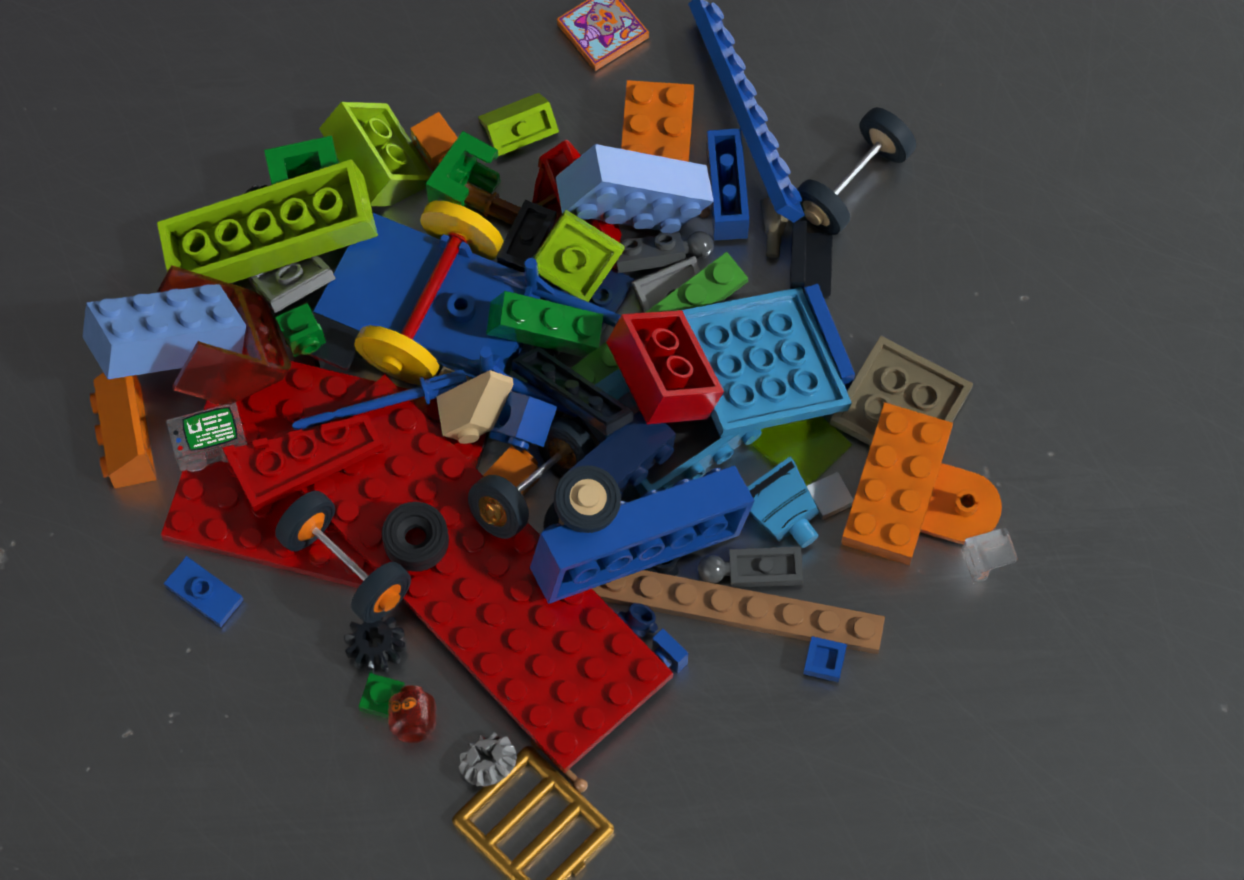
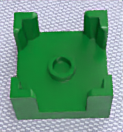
(300, 158)
(460, 167)

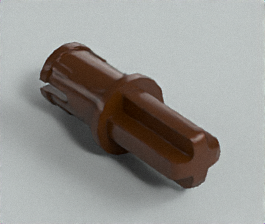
(491, 204)

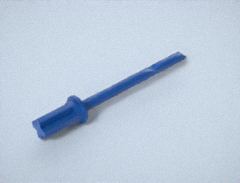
(429, 388)

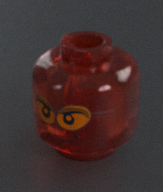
(412, 714)

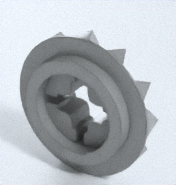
(486, 772)

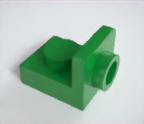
(301, 330)

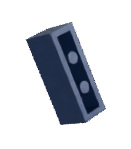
(632, 451)

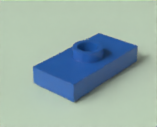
(203, 591)

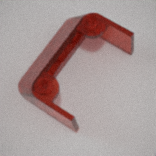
(224, 374)

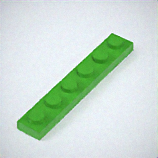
(705, 288)

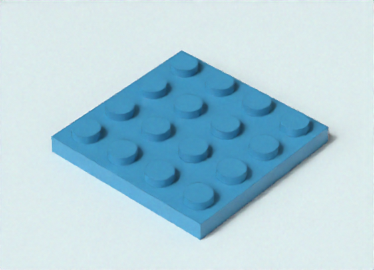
(767, 361)

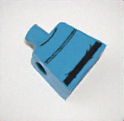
(784, 504)

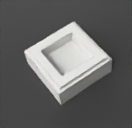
(830, 495)

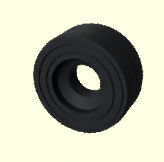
(412, 516)

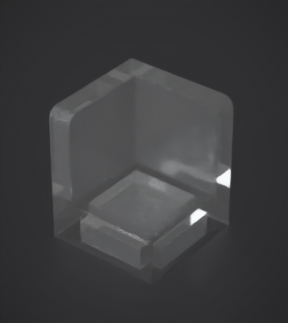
(988, 552)

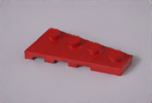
(292, 462)

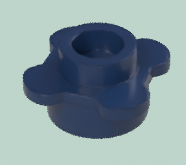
(640, 619)

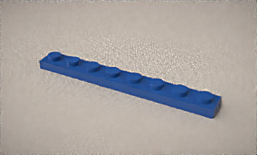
(748, 113)

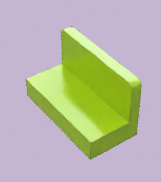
(519, 123)

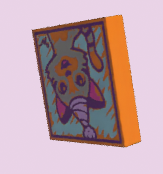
(602, 30)

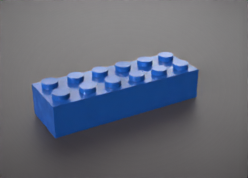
(643, 534)

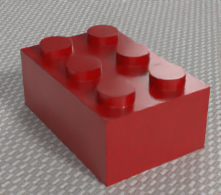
(664, 367)

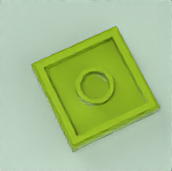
(577, 256)

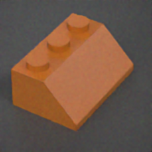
(122, 430)

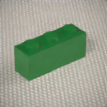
(544, 324)

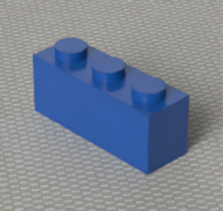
(727, 184)

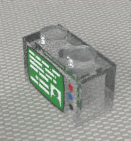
(201, 435)

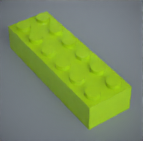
(272, 225)

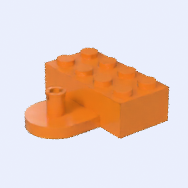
(913, 492)

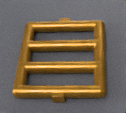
(551, 780)

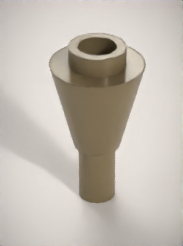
(774, 227)

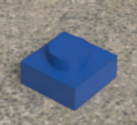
(669, 651)
(825, 659)

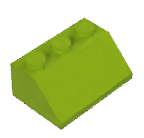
(379, 149)

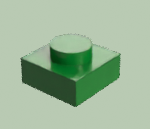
(378, 693)

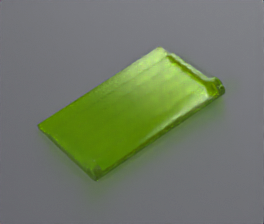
(809, 442)

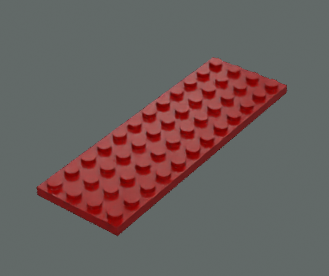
(554, 667)

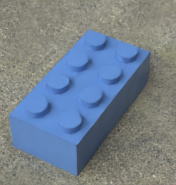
(634, 189)
(160, 329)

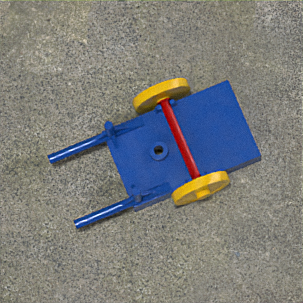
(407, 294)

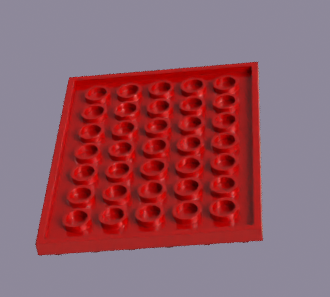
(214, 511)

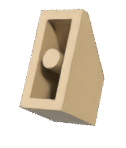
(473, 406)

